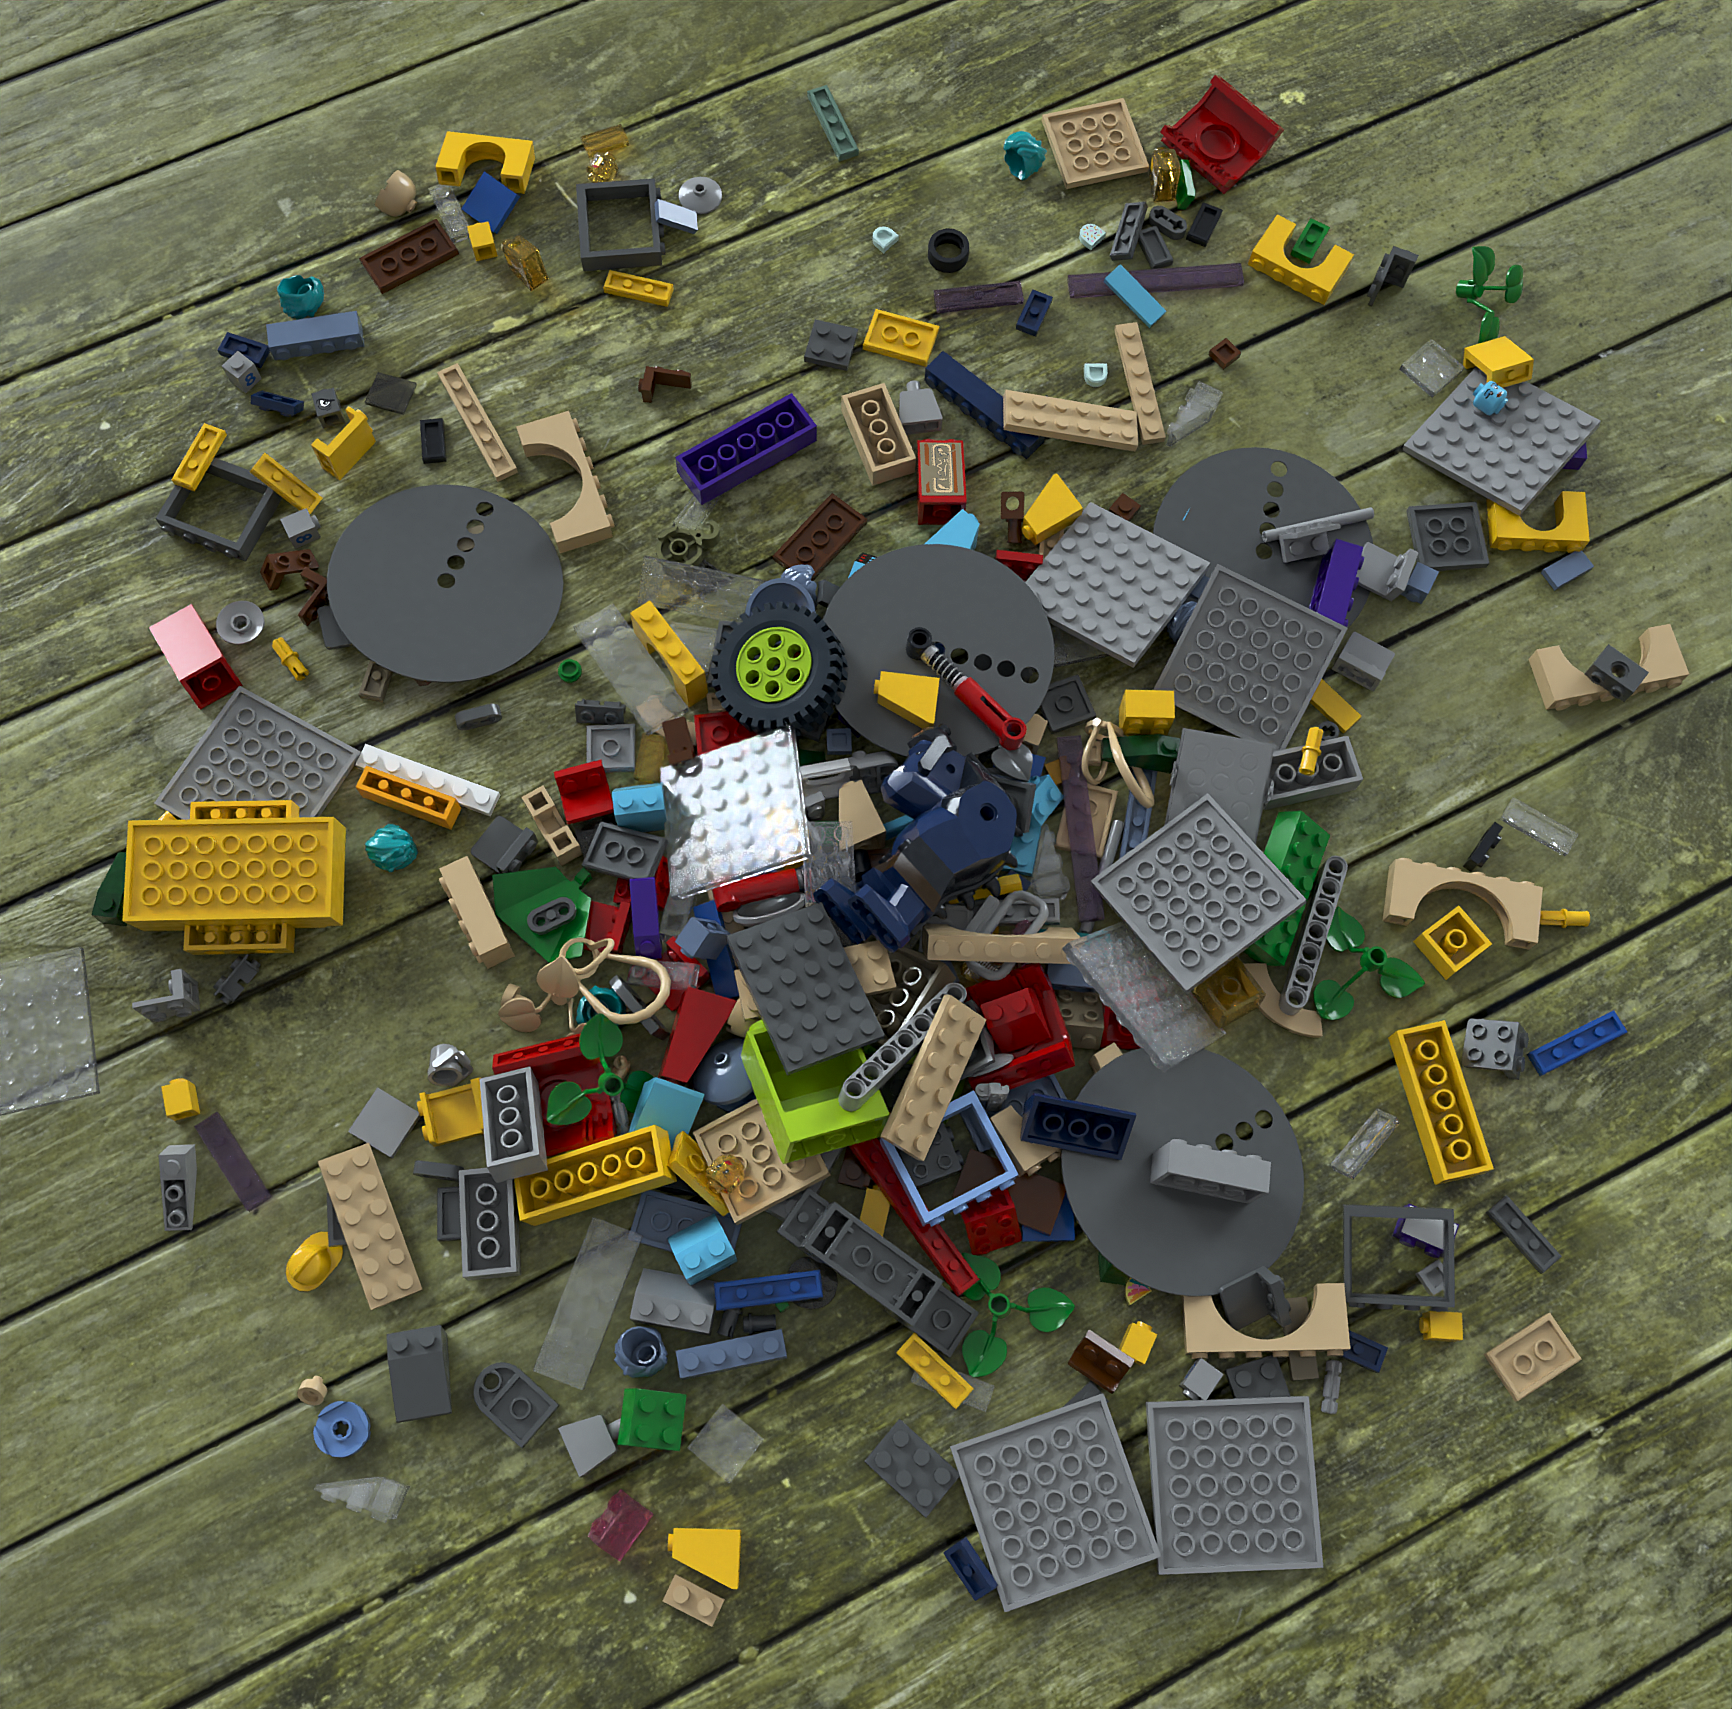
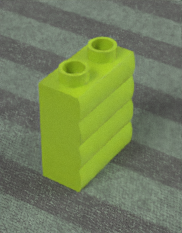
(805, 1106)

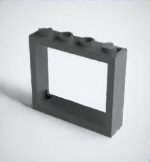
(621, 257)
(210, 541)
(1410, 1302)

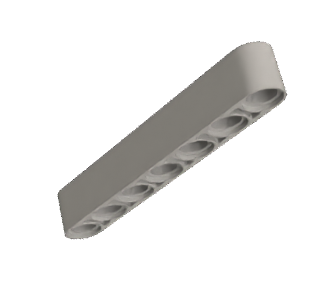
(1309, 944)
(894, 1052)

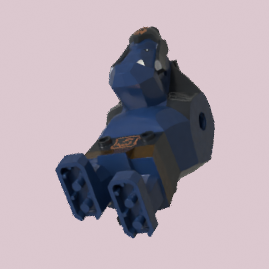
(943, 855)

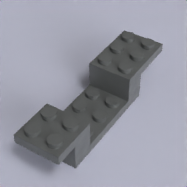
(879, 1270)

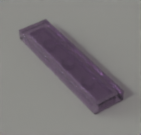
(978, 297)
(233, 1161)

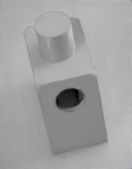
(919, 410)
(590, 1442)

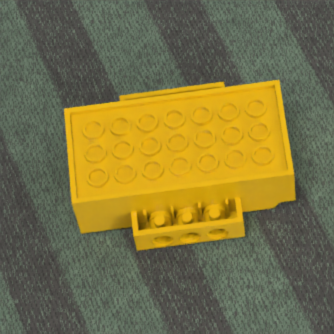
(235, 876)

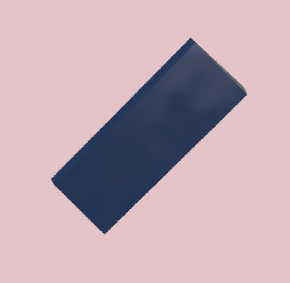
(1076, 1126)

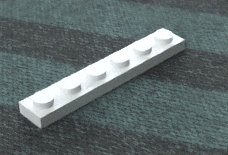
(467, 793)

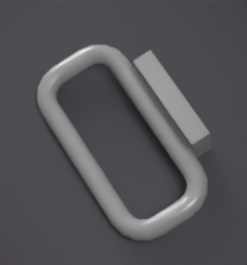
(991, 915)

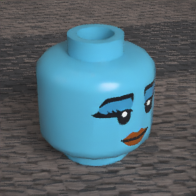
(1490, 398)

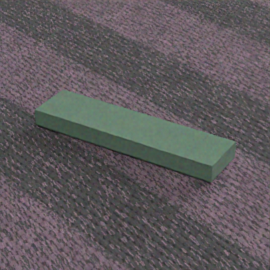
(833, 123)

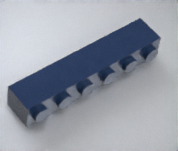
(978, 401)

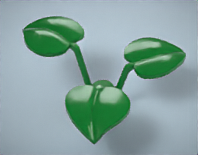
(1473, 288)
(1397, 977)
(598, 1039)
(1047, 1312)

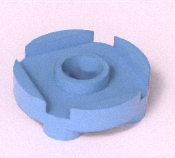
(327, 1424)

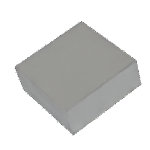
(1432, 1277)

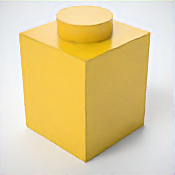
(482, 241)
(180, 1099)
(1441, 1326)
(1138, 1342)

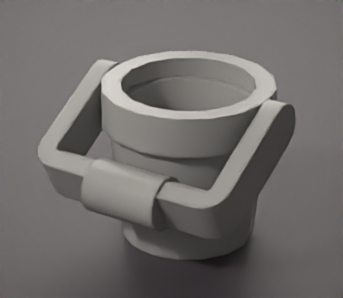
(445, 1066)

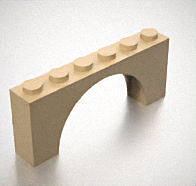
(587, 519)
(1565, 685)
(1514, 902)
(953, 944)
(1008, 1123)
(1320, 1332)

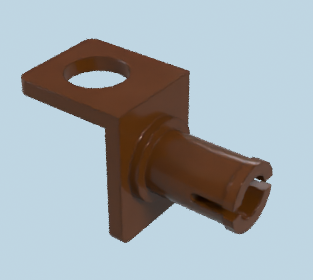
(1013, 517)

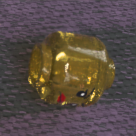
(602, 167)
(724, 1174)

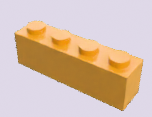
(408, 797)

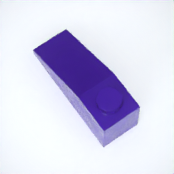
(645, 918)

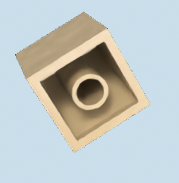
(858, 807)

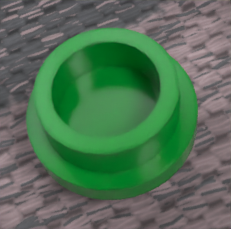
(569, 671)

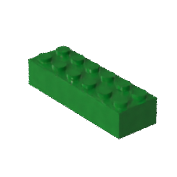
(1297, 851)

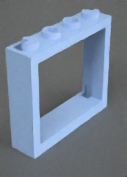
(979, 1193)

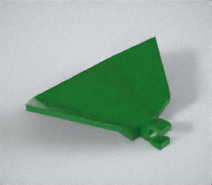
(526, 890)

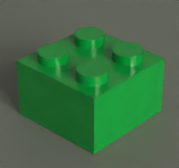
(652, 1419)

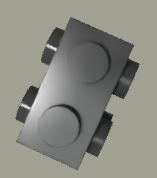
(939, 1162)

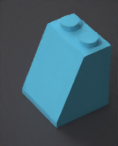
(959, 531)
(640, 807)
(667, 1107)
(702, 1249)

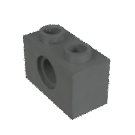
(1612, 661)

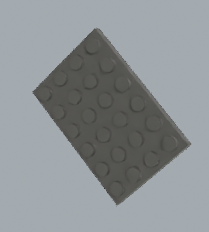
(805, 988)

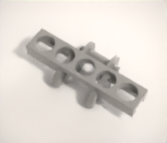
(992, 1094)

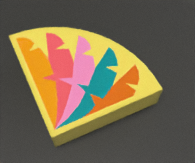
(1135, 1291)

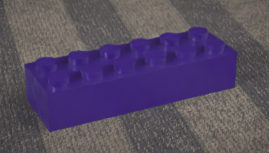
(746, 448)

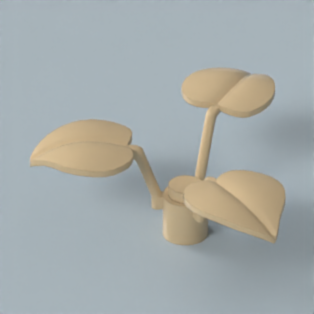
(560, 983)

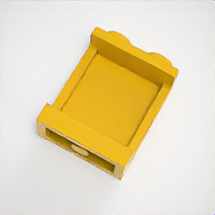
(1500, 361)
(347, 446)
(452, 1114)

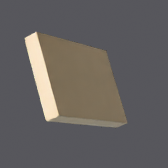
(1102, 806)
(1532, 1357)

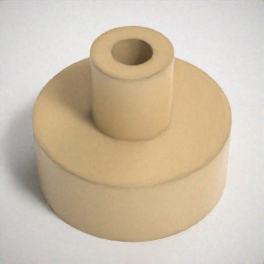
(511, 992)
(312, 1391)

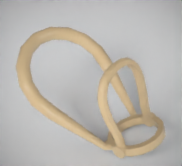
(1143, 793)
(598, 957)

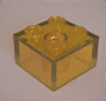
(1229, 993)

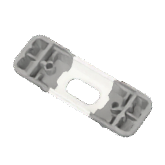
(869, 768)

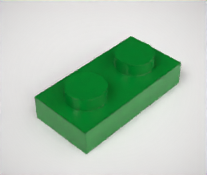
(1185, 190)
(1310, 241)

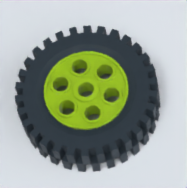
(795, 702)

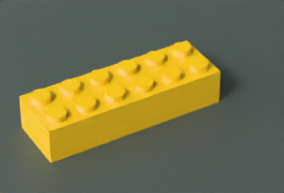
(1440, 1102)
(596, 1176)

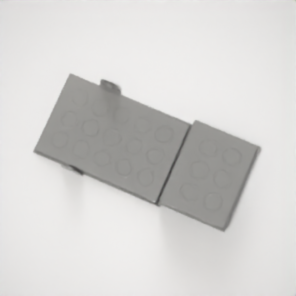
(1228, 770)

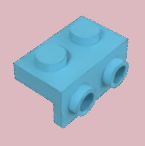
(1045, 800)

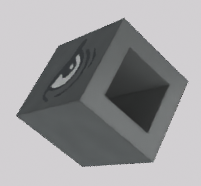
(328, 407)

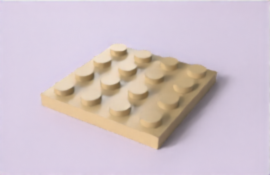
(1095, 143)
(766, 1177)

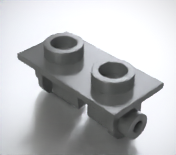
(592, 712)
(241, 970)

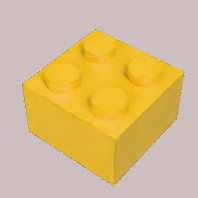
(1146, 712)
(1452, 942)

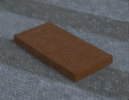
(409, 256)
(821, 536)
(1034, 1196)

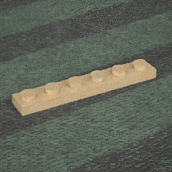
(1139, 383)
(477, 422)

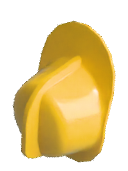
(312, 1262)

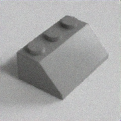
(672, 1303)

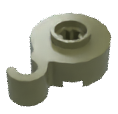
(688, 542)

